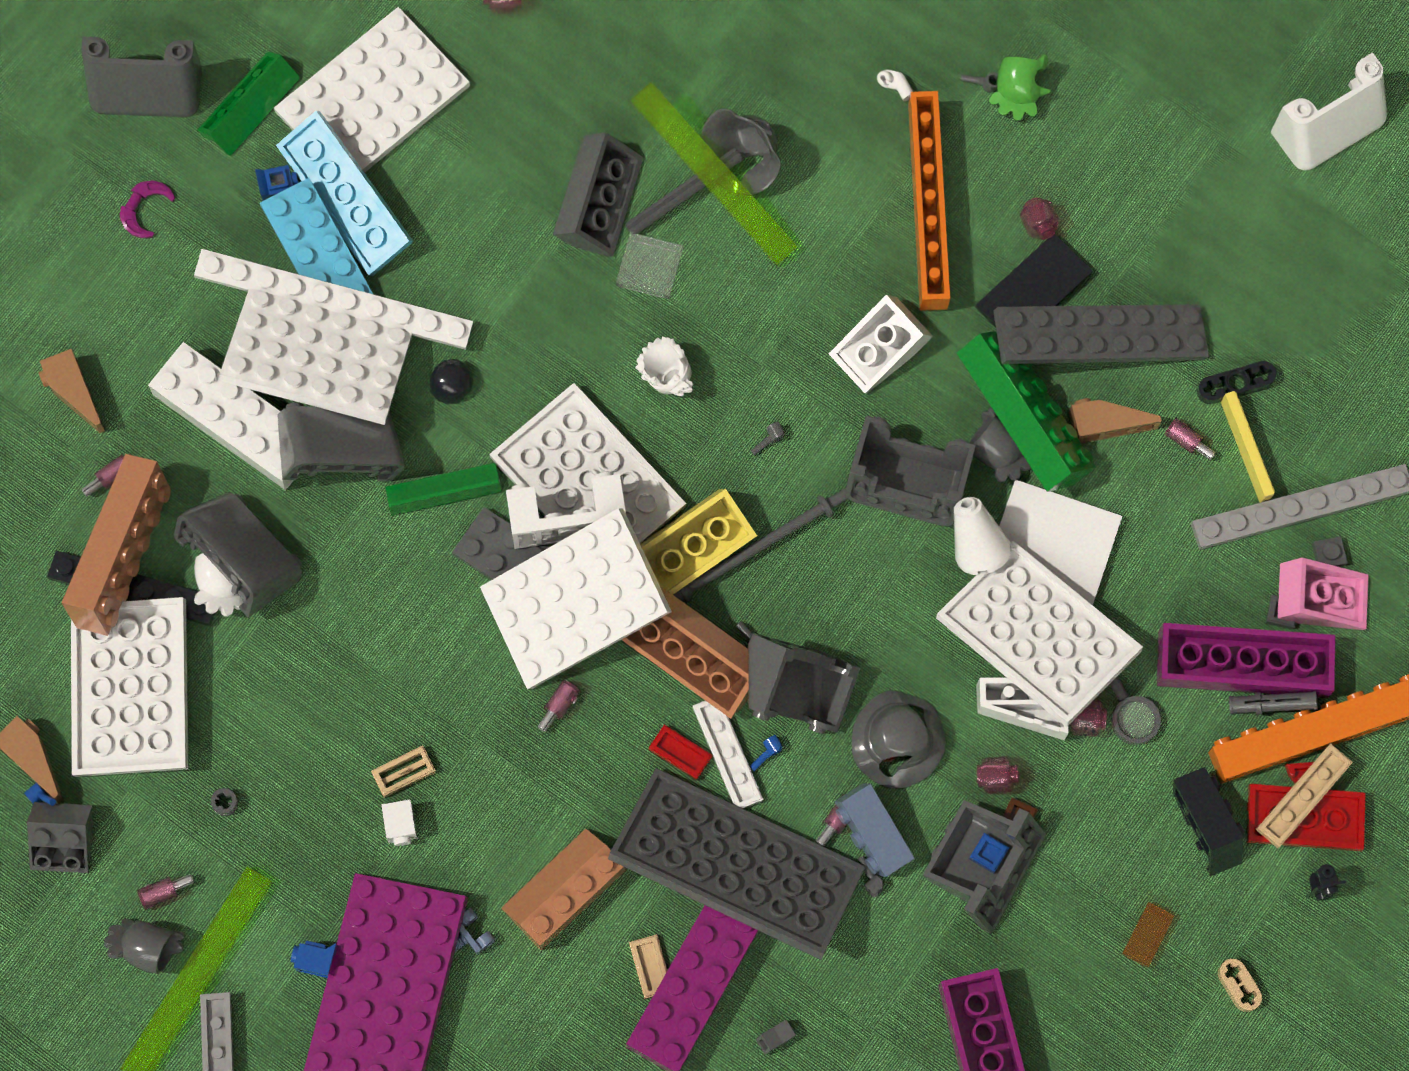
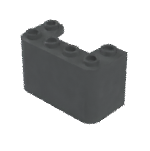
(908, 476)

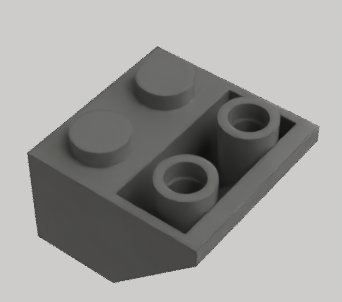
(60, 837)

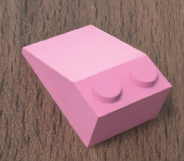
(1322, 595)

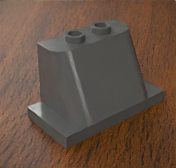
(983, 891)

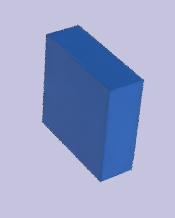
(989, 853)

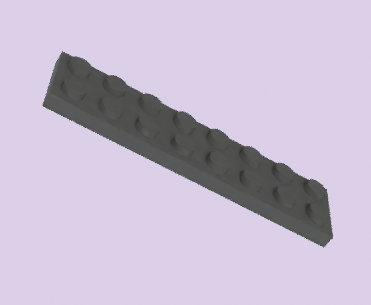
(1100, 333)

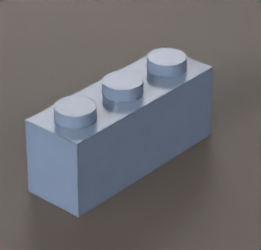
(873, 830)

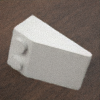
(880, 343)

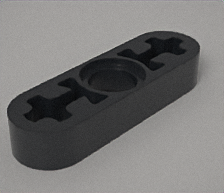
(1257, 383)

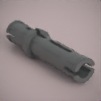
(1273, 702)

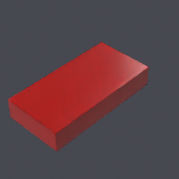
(680, 752)

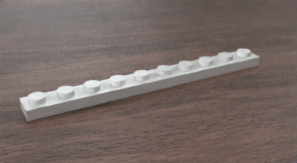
(355, 303)

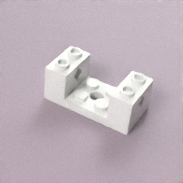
(532, 531)

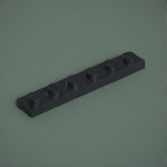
(140, 588)

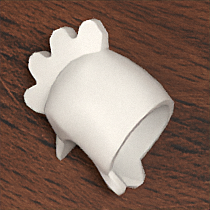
(214, 588)

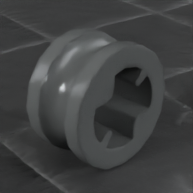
(219, 809)

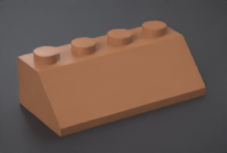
(563, 889)

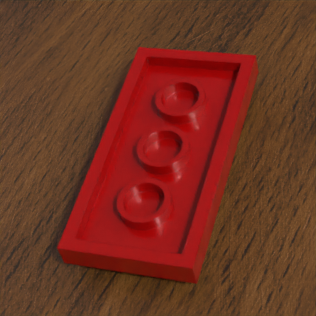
(1332, 824)

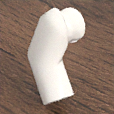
(895, 81)

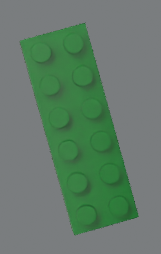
(1028, 414)

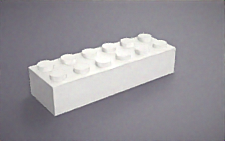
(222, 410)

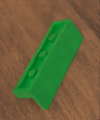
(249, 102)
(443, 489)

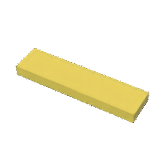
(1247, 447)

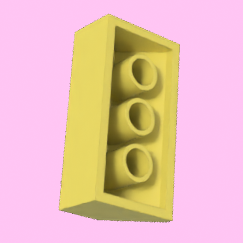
(697, 541)

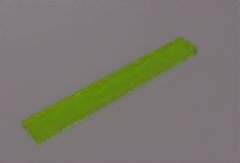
(713, 174)
(198, 972)

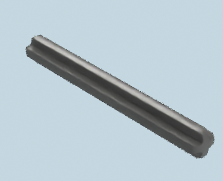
(676, 196)

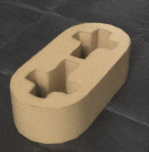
(1245, 981)

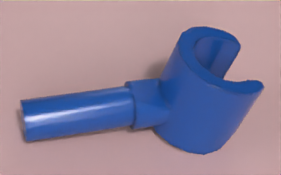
(773, 747)
(36, 794)

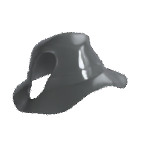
(751, 138)
(893, 729)

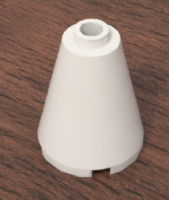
(978, 538)

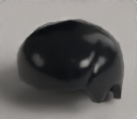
(451, 381)

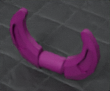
(127, 213)

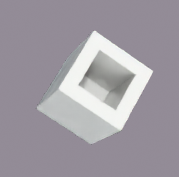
(399, 822)

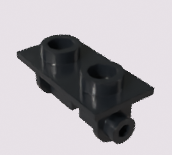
(1324, 883)

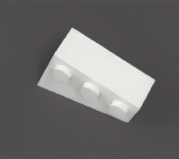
(1008, 703)

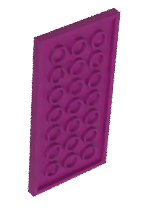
(386, 978)

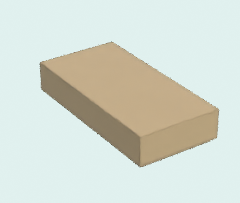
(648, 963)

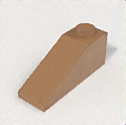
(68, 384)
(1106, 420)
(27, 750)

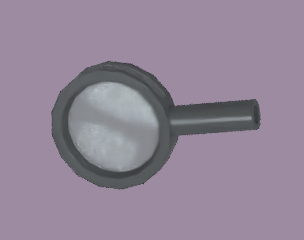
(1135, 717)

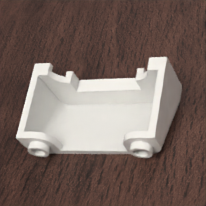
(1317, 135)

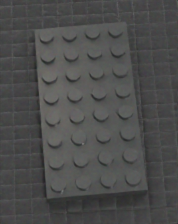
(737, 863)

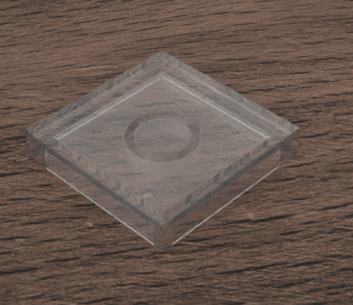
(649, 265)

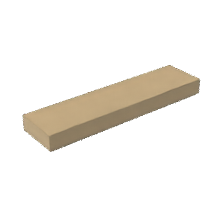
(1304, 796)

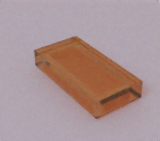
(1148, 935)

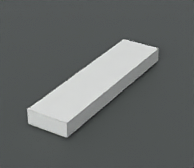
(728, 755)

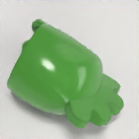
(1017, 86)

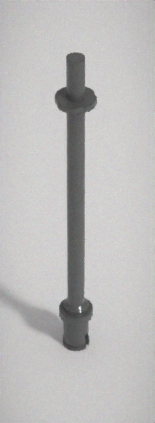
(823, 507)

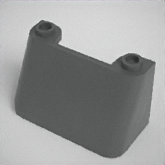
(143, 85)
(335, 442)
(240, 549)
(798, 683)

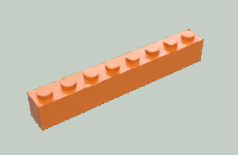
(929, 201)
(1311, 731)

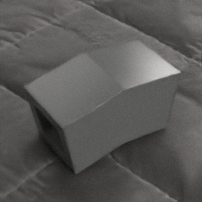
(775, 1037)

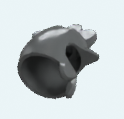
(997, 448)
(143, 944)

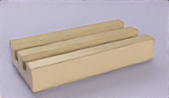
(408, 781)

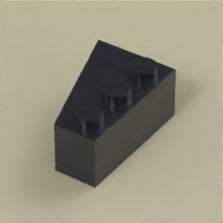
(1210, 819)

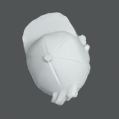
(665, 367)

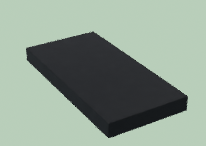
(1039, 280)

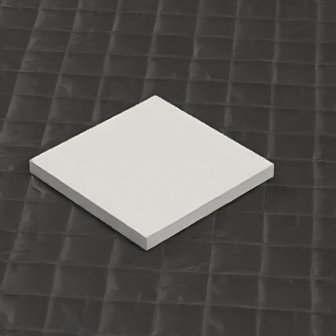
(1062, 535)

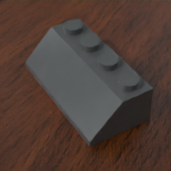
(598, 194)

